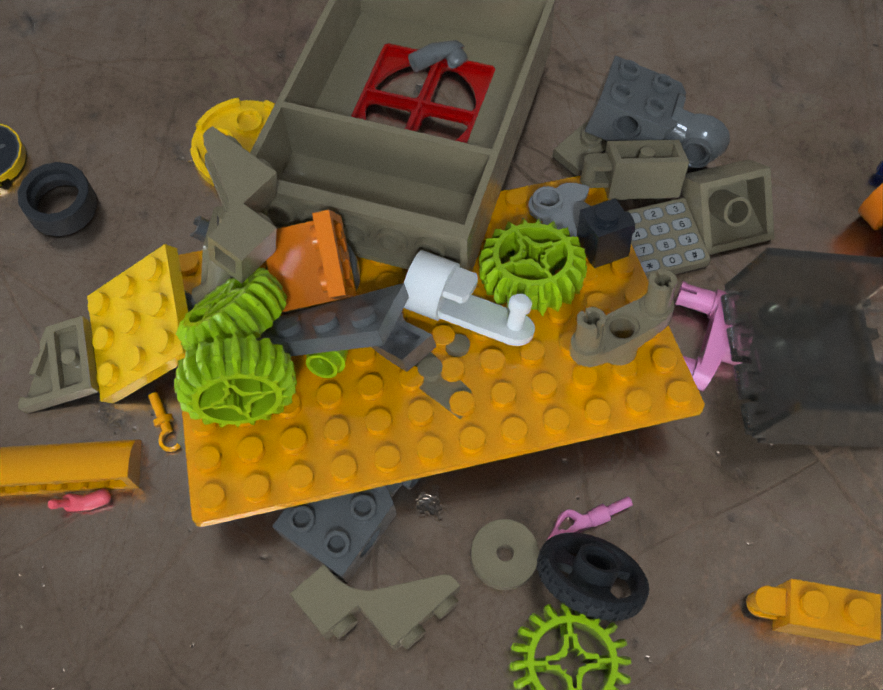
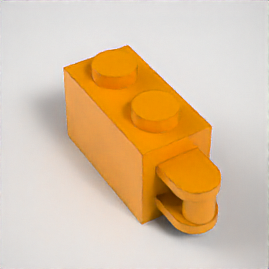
(819, 611)

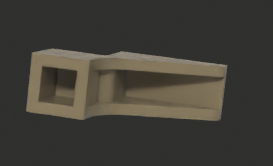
(245, 188)
(393, 610)

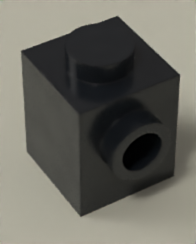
(605, 232)

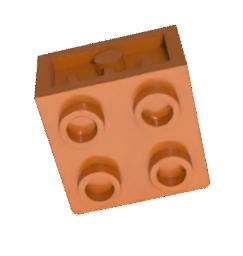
(313, 262)

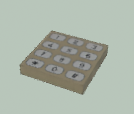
(668, 238)

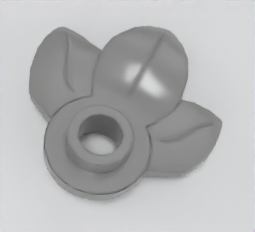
(559, 205)

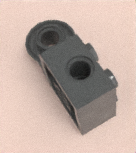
(649, 106)
(341, 528)

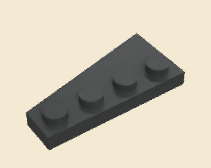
(341, 324)

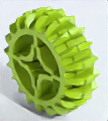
(534, 257)
(235, 309)
(235, 380)
(569, 641)

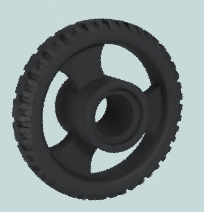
(591, 576)

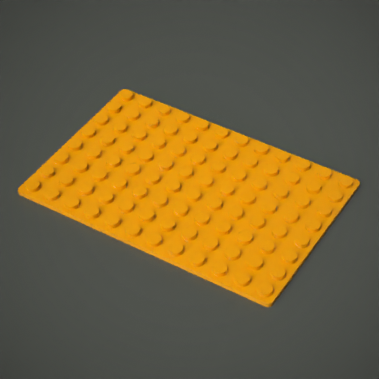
(381, 429)

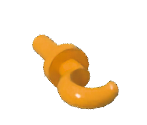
(163, 420)

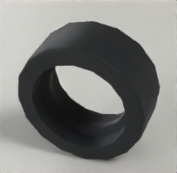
(46, 178)

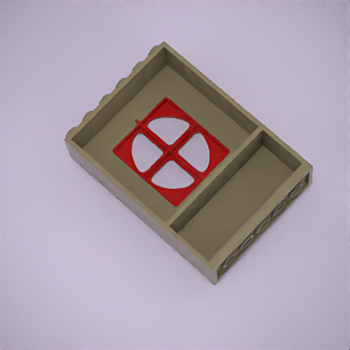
(393, 183)

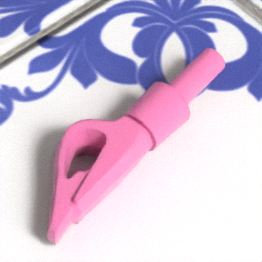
(592, 518)

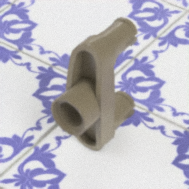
(620, 333)

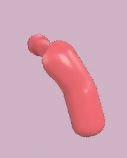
(77, 502)

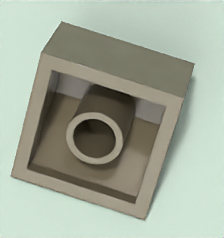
(731, 204)

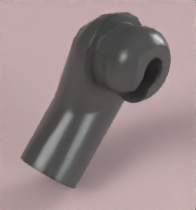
(436, 52)

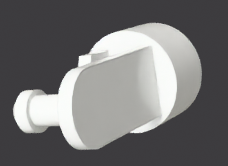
(445, 291)

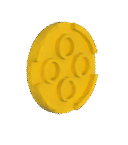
(233, 118)

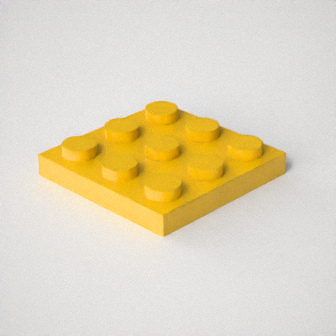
(137, 324)

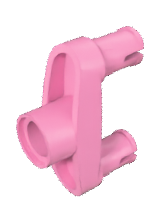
(715, 343)

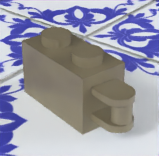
(637, 169)

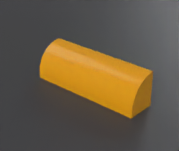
(70, 467)

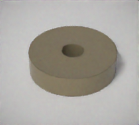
(499, 573)

